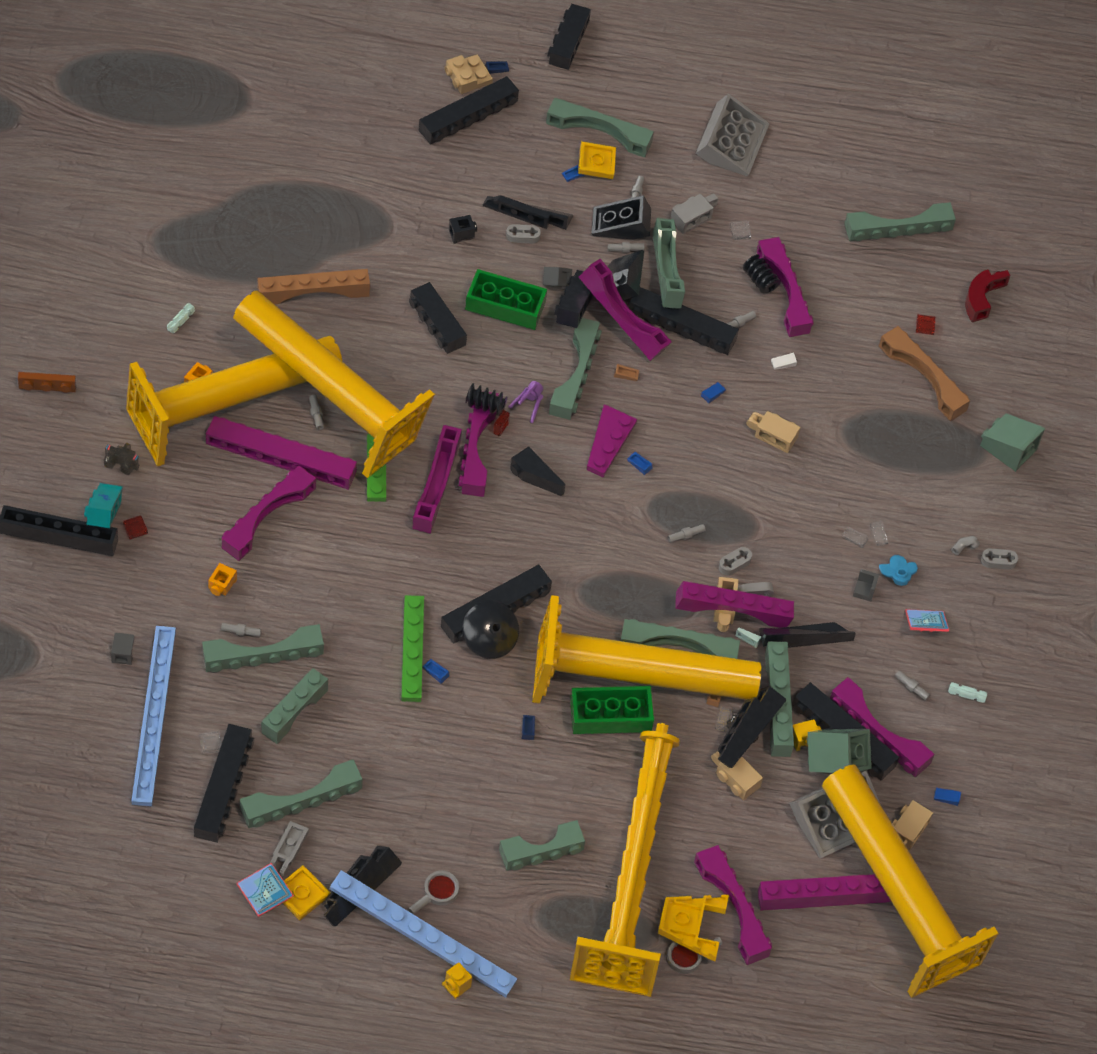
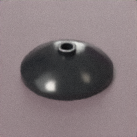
(480, 635)

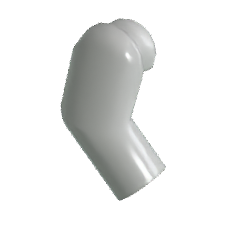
(964, 542)

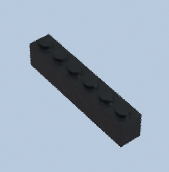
(468, 110)
(685, 322)
(58, 530)
(514, 593)
(829, 716)
(223, 783)

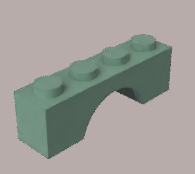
(281, 718)
(519, 853)

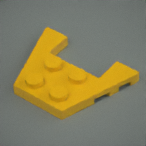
(683, 919)

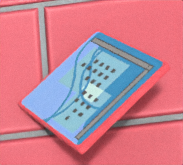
(927, 620)
(265, 889)

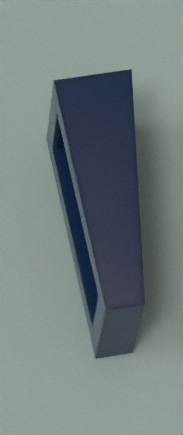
(497, 66)
(528, 727)

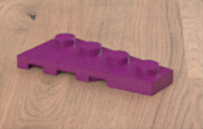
(610, 436)

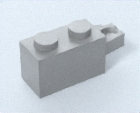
(693, 212)

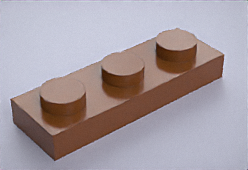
(47, 382)

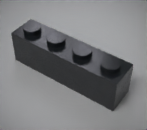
(569, 36)
(573, 302)
(438, 318)

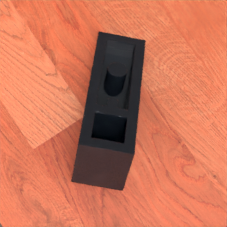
(535, 471)

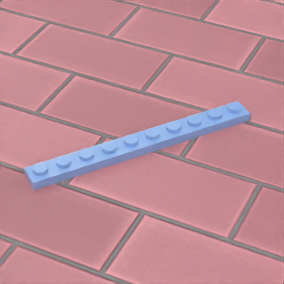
(153, 716)
(422, 933)

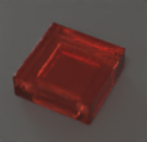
(925, 324)
(501, 423)
(135, 527)

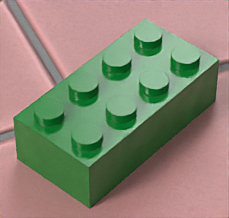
(506, 299)
(611, 709)

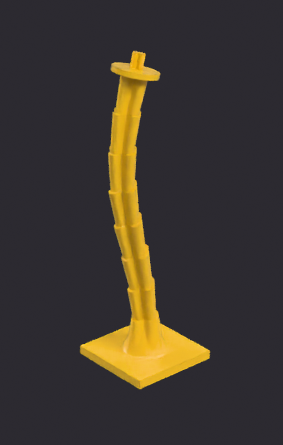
(616, 960)

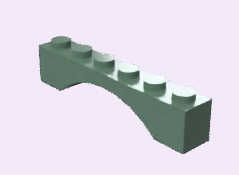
(569, 115)
(867, 226)
(670, 283)
(565, 396)
(658, 635)
(224, 655)
(779, 679)
(262, 808)

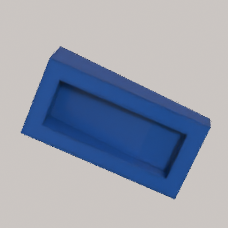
(572, 174)
(713, 392)
(640, 463)
(436, 671)
(947, 796)

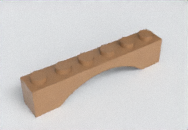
(348, 283)
(900, 347)

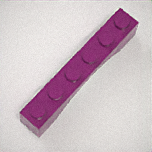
(601, 283)
(797, 318)
(475, 474)
(438, 478)
(293, 488)
(701, 597)
(913, 754)
(714, 868)

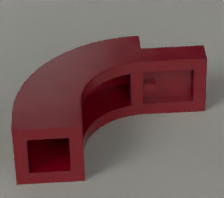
(976, 301)

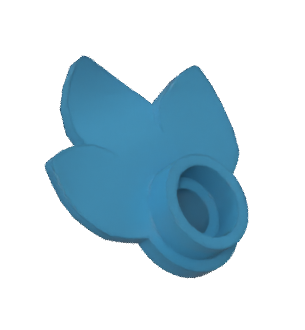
(899, 570)

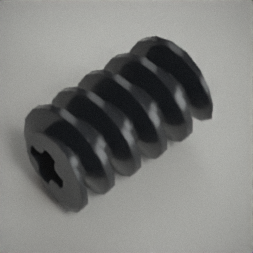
(760, 274)
(486, 400)

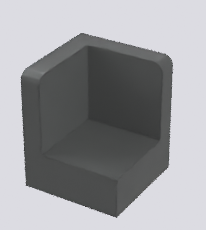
(556, 276)
(865, 585)
(122, 648)

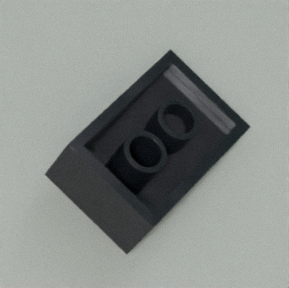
(622, 219)
(627, 274)

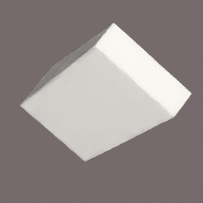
(784, 361)

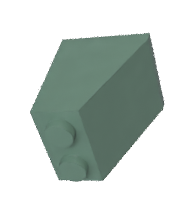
(1012, 440)
(838, 748)

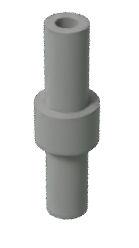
(637, 188)
(626, 247)
(740, 321)
(316, 412)
(686, 533)
(240, 629)
(912, 685)

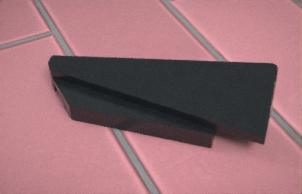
(532, 214)
(807, 634)
(748, 724)
(368, 870)

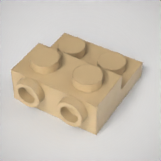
(467, 73)

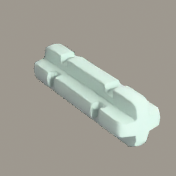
(180, 318)
(967, 692)

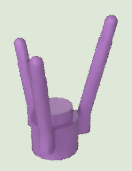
(532, 392)

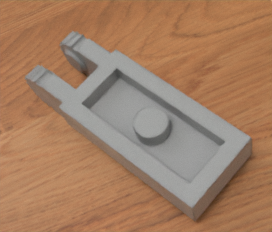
(289, 846)

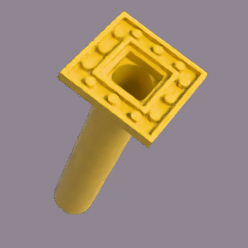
(158, 410)
(389, 426)
(637, 663)
(912, 896)

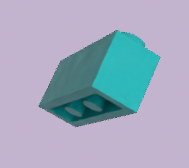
(103, 505)

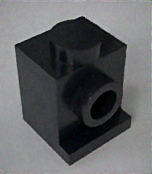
(462, 228)

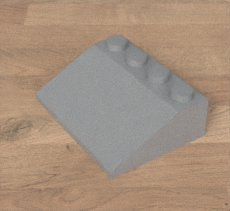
(732, 136)
(822, 822)

